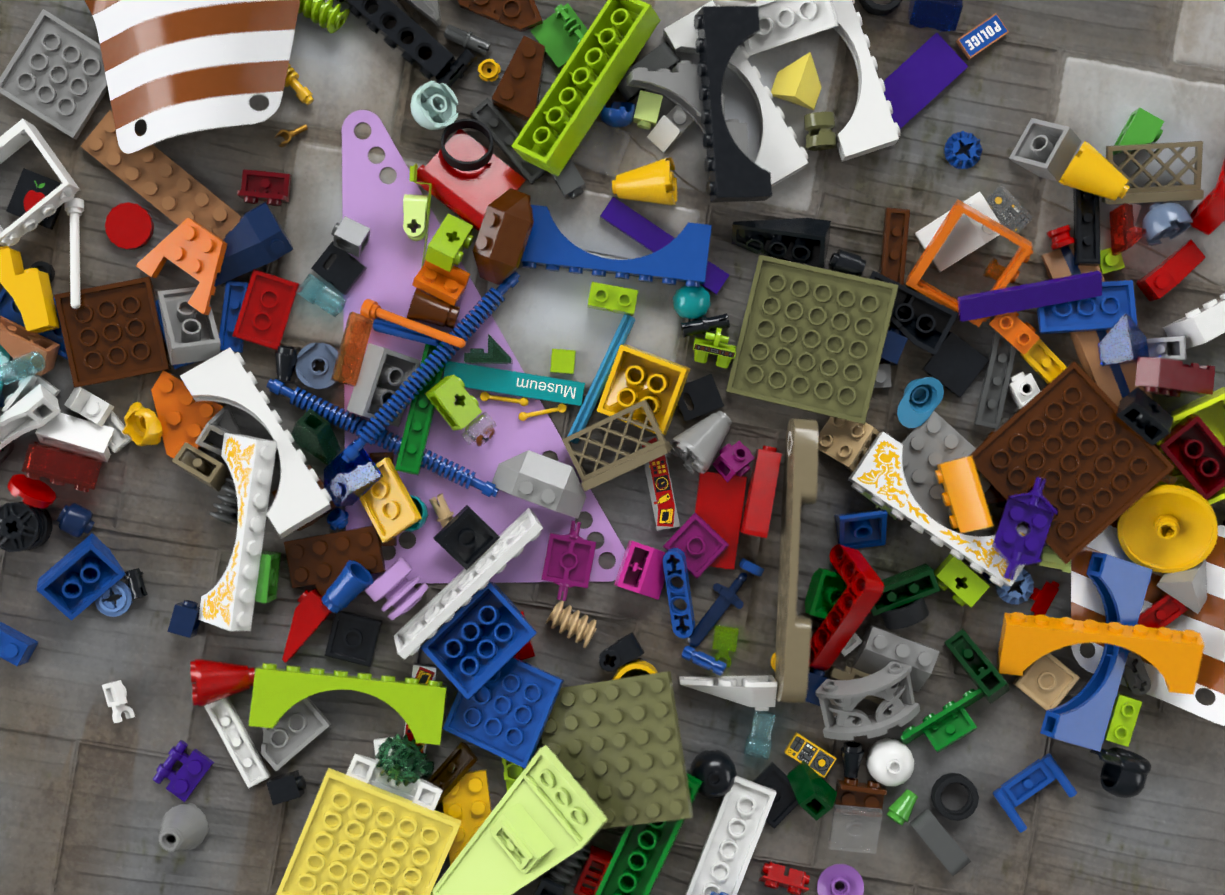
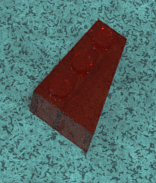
(61, 466)

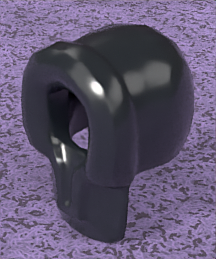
(1123, 771)

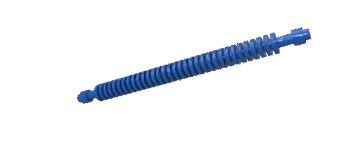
(469, 324)
(348, 421)

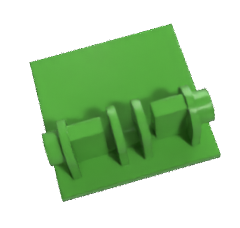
(560, 34)

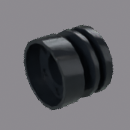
(33, 525)

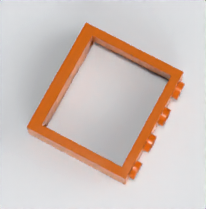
(1009, 274)

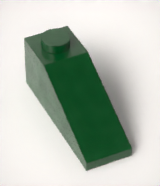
(977, 666)

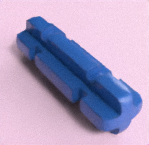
(704, 660)

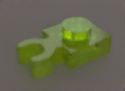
(725, 640)

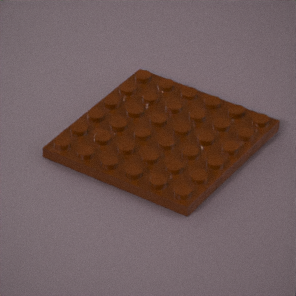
(1084, 453)

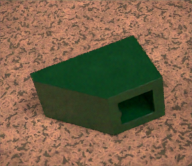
(811, 790)

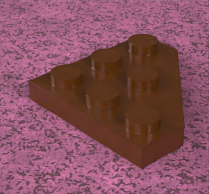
(512, 13)

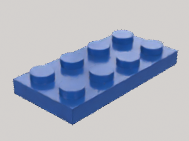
(1090, 313)

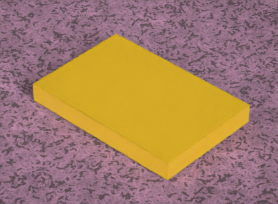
(389, 503)

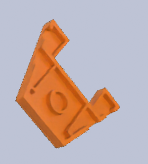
(195, 252)

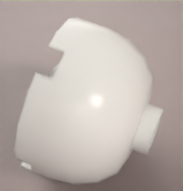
(890, 762)

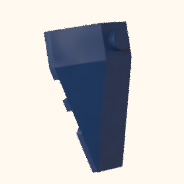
(253, 243)

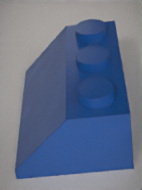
(80, 577)

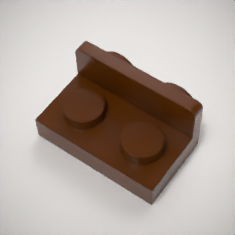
(860, 794)

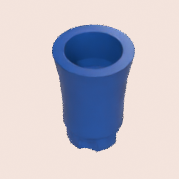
(347, 586)

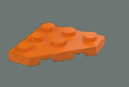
(179, 413)

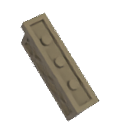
(1159, 193)
(626, 463)

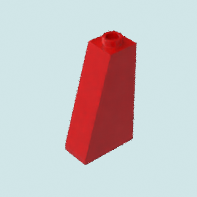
(761, 492)

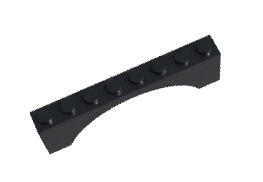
(729, 170)

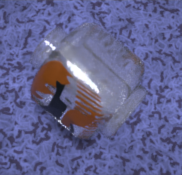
(479, 430)

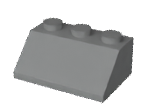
(378, 379)
(883, 646)

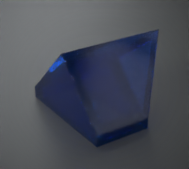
(1123, 343)

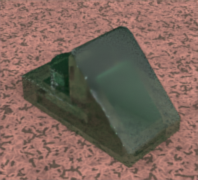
(495, 354)

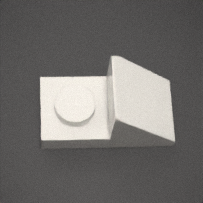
(670, 128)
(89, 405)

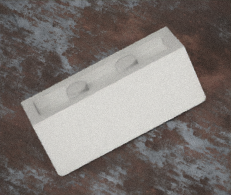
(77, 436)

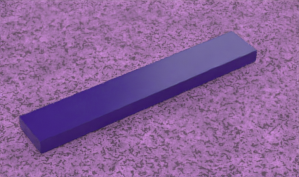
(653, 238)
(1030, 296)

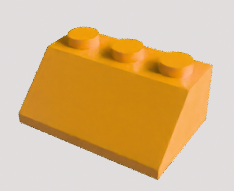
(963, 495)

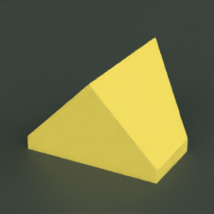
(798, 83)

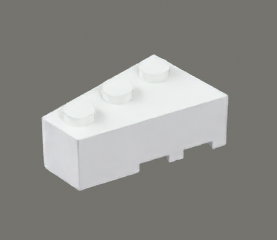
(1200, 324)

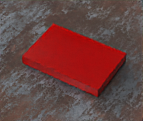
(265, 309)

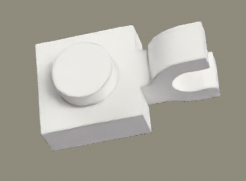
(116, 698)

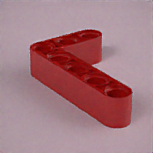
(1211, 209)
(851, 608)

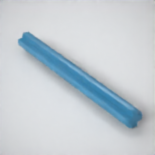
(602, 376)

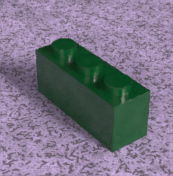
(906, 588)

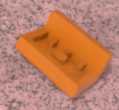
(1016, 332)

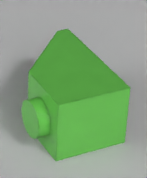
(1140, 129)

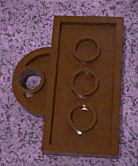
(324, 556)

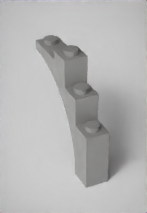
(682, 87)

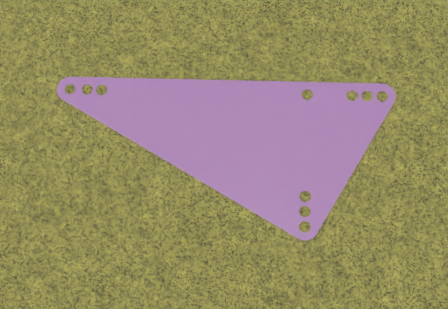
(391, 267)

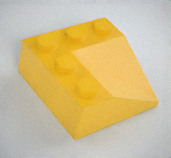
(639, 377)

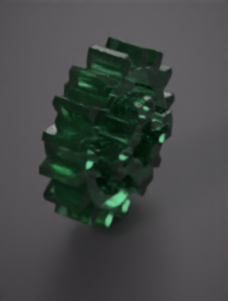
(400, 762)

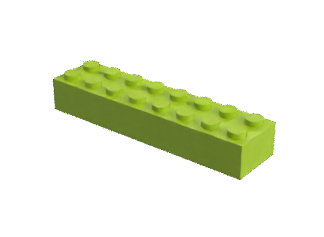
(585, 84)

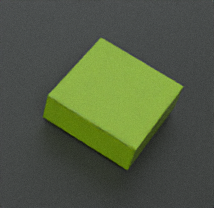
(562, 361)

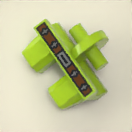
(724, 351)

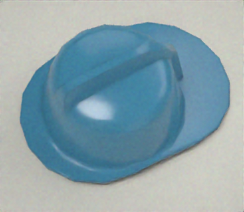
(919, 401)

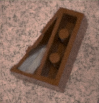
(522, 80)

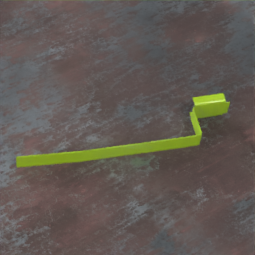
(413, 178)

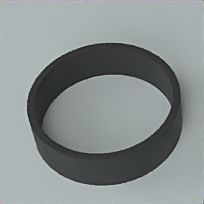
(472, 124)

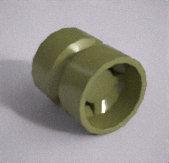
(820, 131)

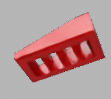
(599, 859)

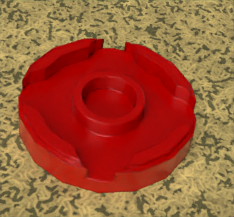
(129, 226)
(33, 491)

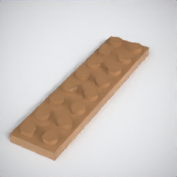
(160, 181)

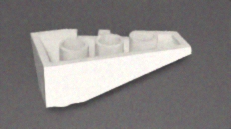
(750, 691)

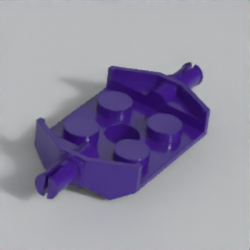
(1037, 514)

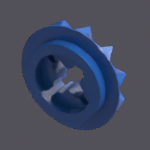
(962, 161)

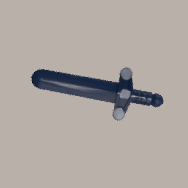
(727, 597)

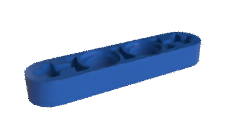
(679, 593)

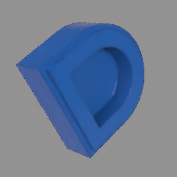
(751, 567)

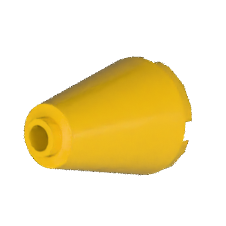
(1094, 174)
(648, 183)

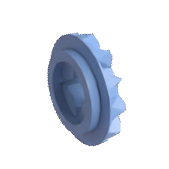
(1013, 596)
(111, 609)

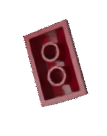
(1196, 455)

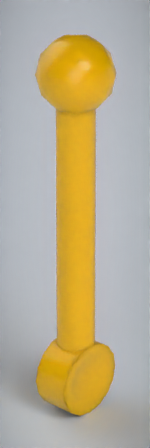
(485, 396)
(561, 408)

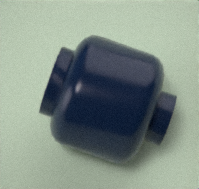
(75, 520)

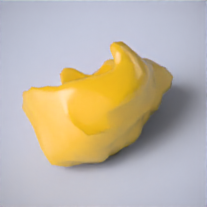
(142, 425)

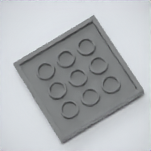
(56, 74)
(922, 451)

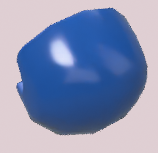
(619, 114)

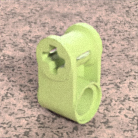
(415, 212)

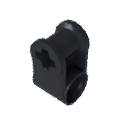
(625, 651)

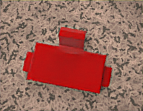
(1044, 597)

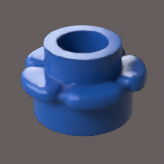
(337, 519)

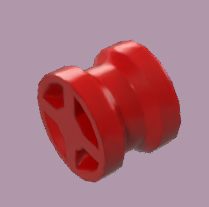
(1060, 237)

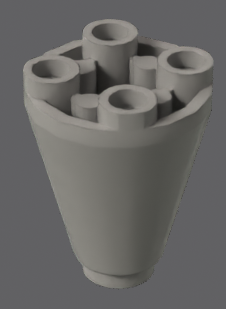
(701, 442)
(183, 828)

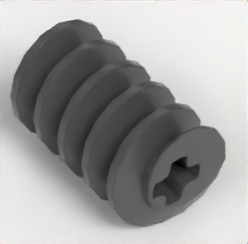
(229, 507)
(562, 871)

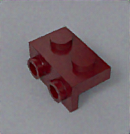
(265, 187)

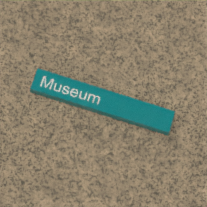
(517, 383)

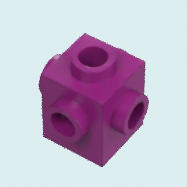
(733, 461)

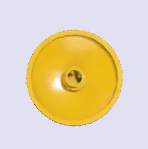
(1168, 529)

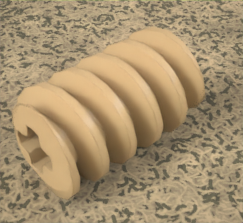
(572, 623)

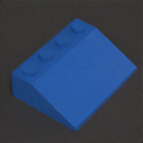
(479, 640)

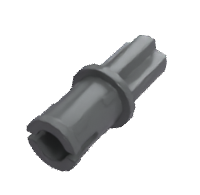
(467, 39)

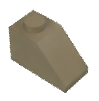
(202, 466)

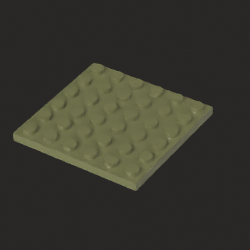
(812, 339)
(623, 747)

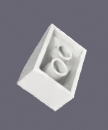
(963, 238)

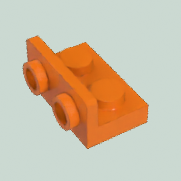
(441, 283)

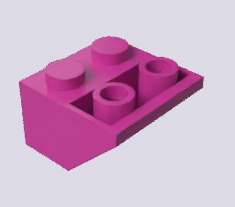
(642, 570)

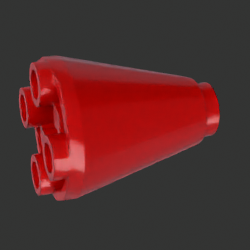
(218, 680)

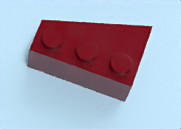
(1173, 377)

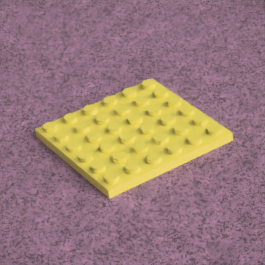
(367, 843)

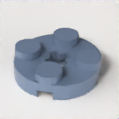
(305, 365)

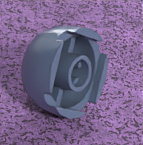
(1165, 221)

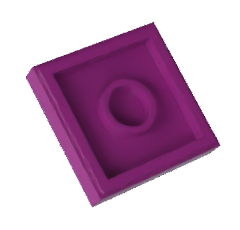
(698, 543)

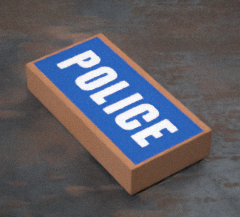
(982, 36)

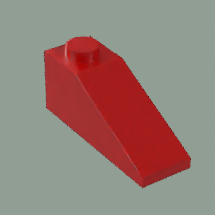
(1170, 271)
(305, 621)

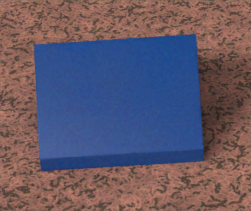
(862, 528)

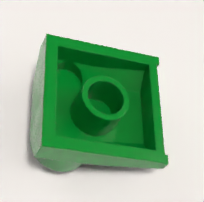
(823, 592)

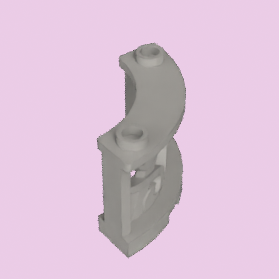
(849, 693)

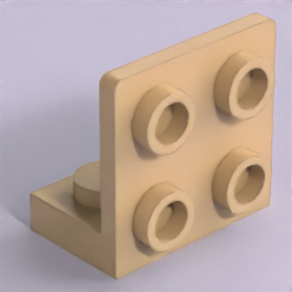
(846, 441)

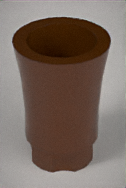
(432, 310)

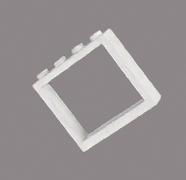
(11, 142)

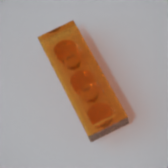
(352, 349)

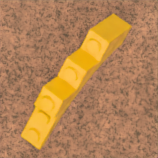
(29, 290)

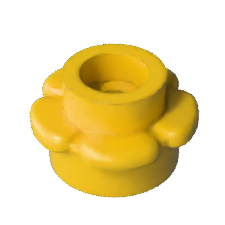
(489, 64)

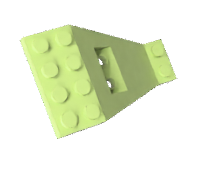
(527, 833)

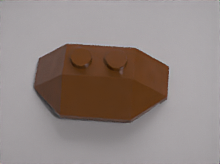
(503, 236)

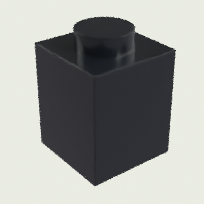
(286, 787)

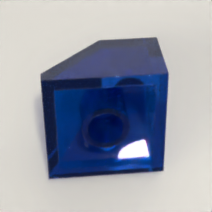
(350, 480)

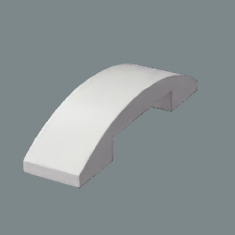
(421, 792)

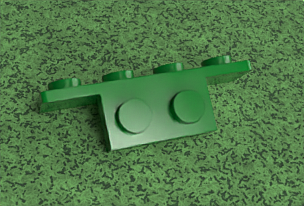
(948, 725)

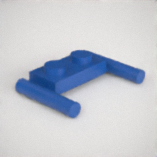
(1027, 784)

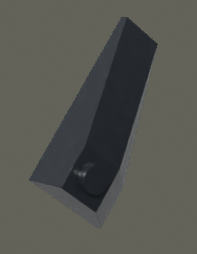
(785, 239)
(919, 317)

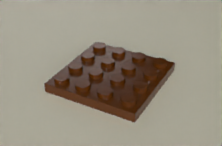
(112, 332)

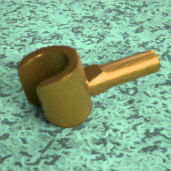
(290, 134)

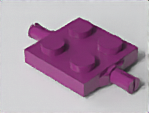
(568, 560)

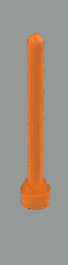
(371, 309)

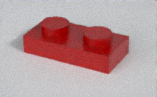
(1161, 612)

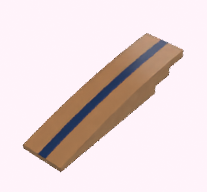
(1113, 380)

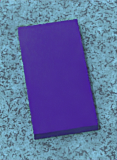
(922, 78)

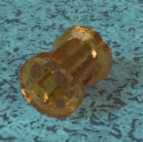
(994, 270)

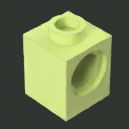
(647, 109)

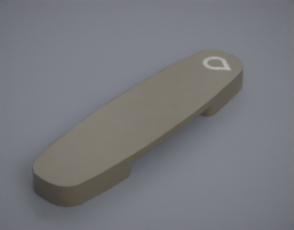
(793, 630)

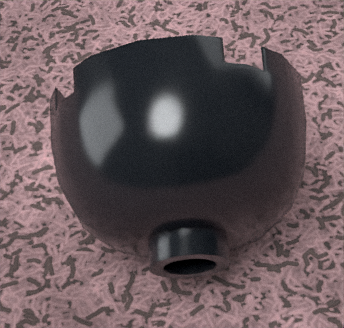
(715, 771)

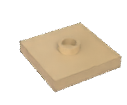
(1047, 681)

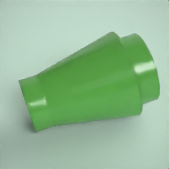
(902, 807)

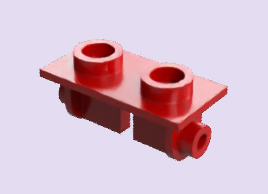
(793, 882)

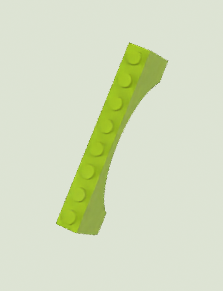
(279, 689)

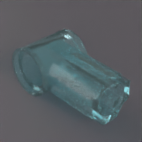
(317, 292)
(21, 367)
(759, 740)

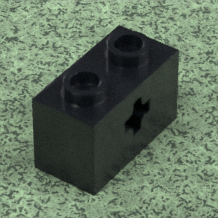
(1145, 416)

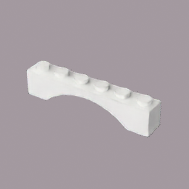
(28, 414)

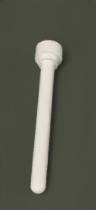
(74, 209)

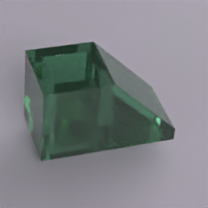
(316, 437)

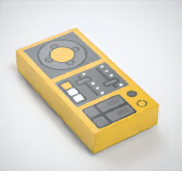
(805, 750)

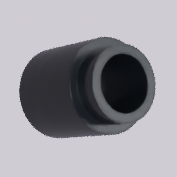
(847, 263)

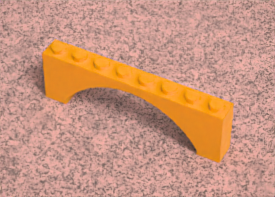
(1030, 637)

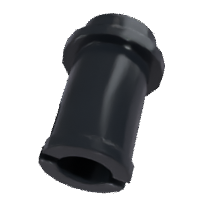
(136, 583)

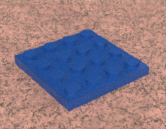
(507, 711)

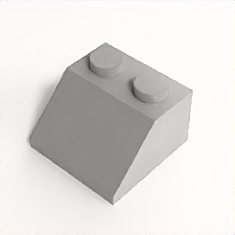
(1045, 149)

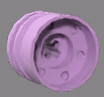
(397, 589)

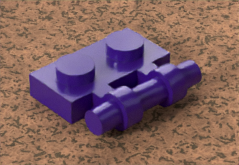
(188, 776)

